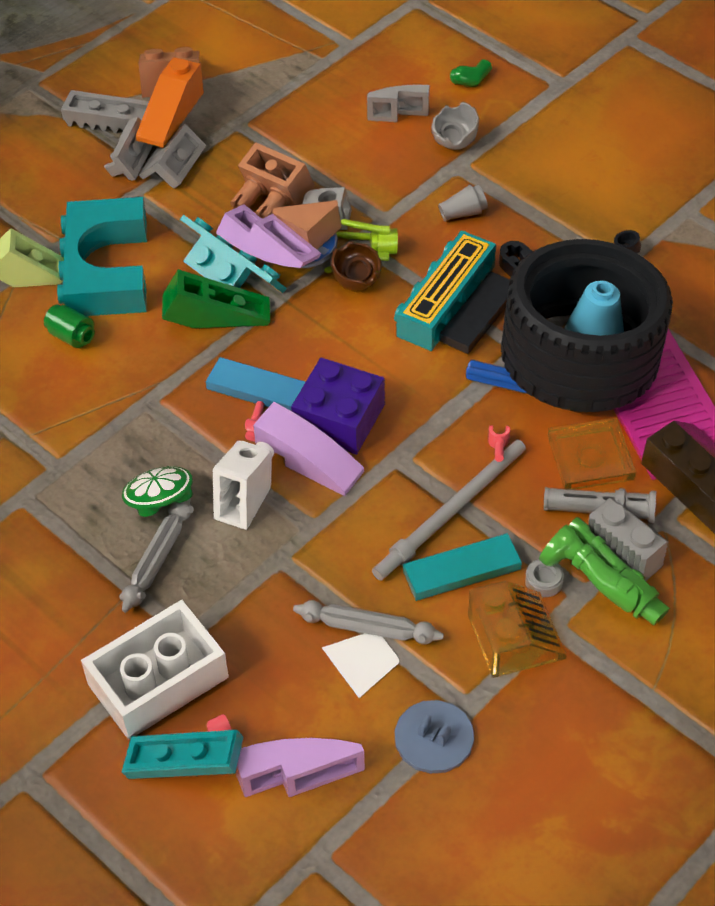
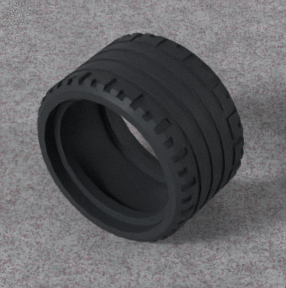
(578, 368)

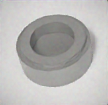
(544, 578)

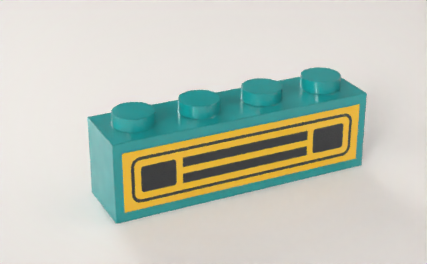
(444, 289)

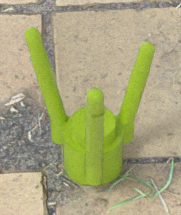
(381, 238)

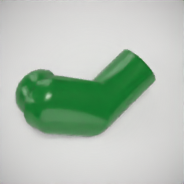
(470, 76)

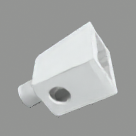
(241, 482)

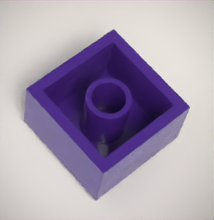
(341, 402)

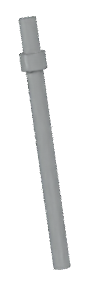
(405, 549)

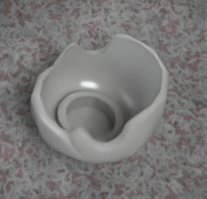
(455, 126)

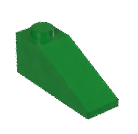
(210, 303)

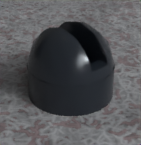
(629, 239)

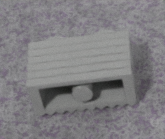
(629, 537)

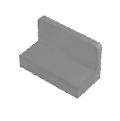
(176, 157)

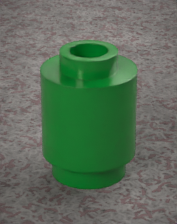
(69, 325)

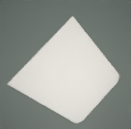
(362, 660)

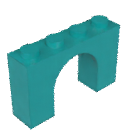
(92, 226)

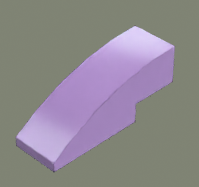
(266, 238)
(307, 449)
(297, 764)

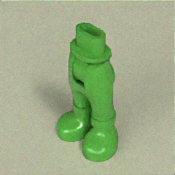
(605, 570)

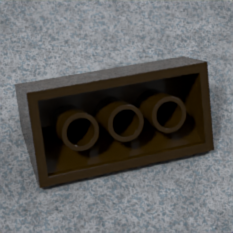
(686, 466)

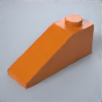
(171, 101)

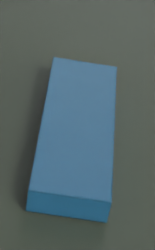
(253, 383)

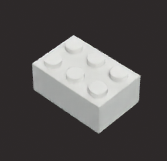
(155, 669)

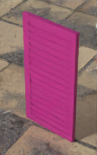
(672, 397)

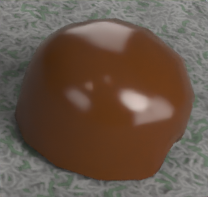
(356, 266)

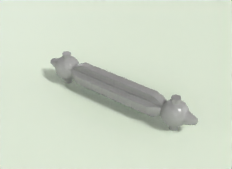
(155, 555)
(368, 622)

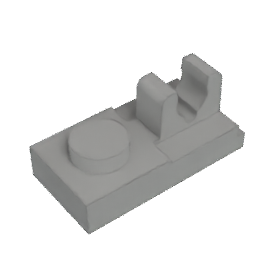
(129, 153)

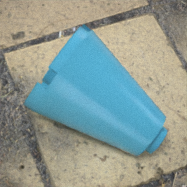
(597, 311)

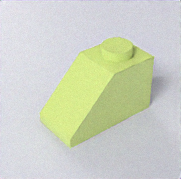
(27, 262)

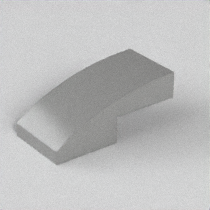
(404, 99)

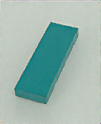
(462, 566)
(183, 754)

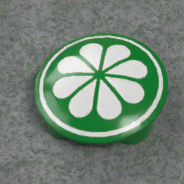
(158, 489)

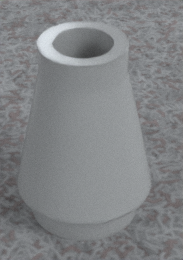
(465, 203)

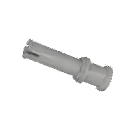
(583, 501)

